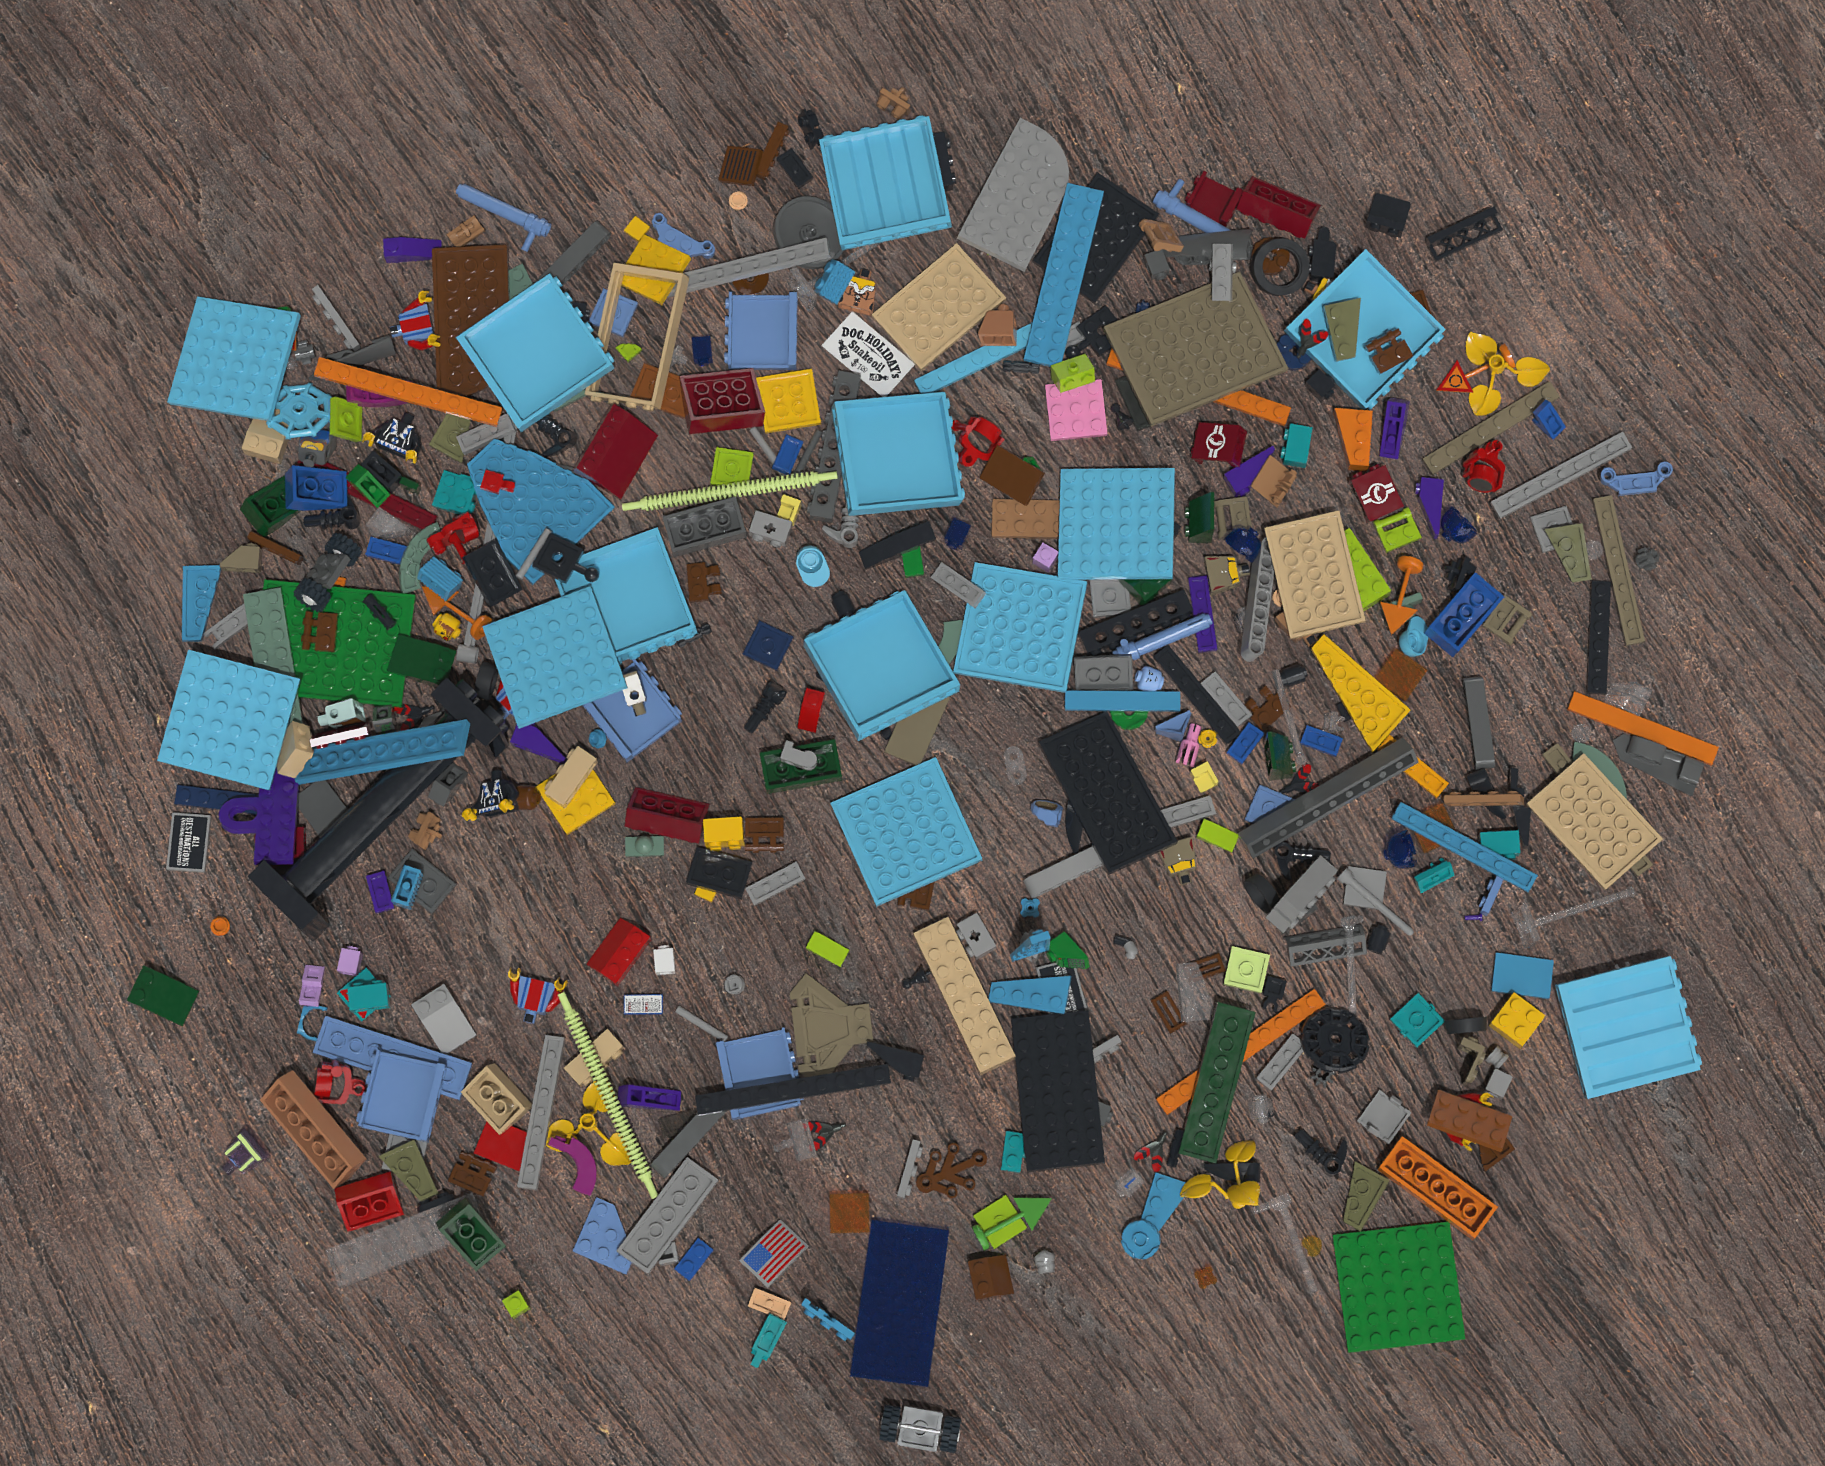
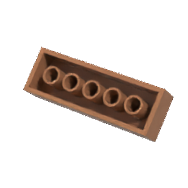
(313, 1129)

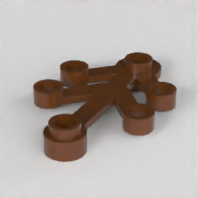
(948, 1172)

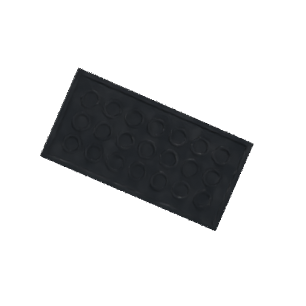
(1107, 793)
(1058, 1091)

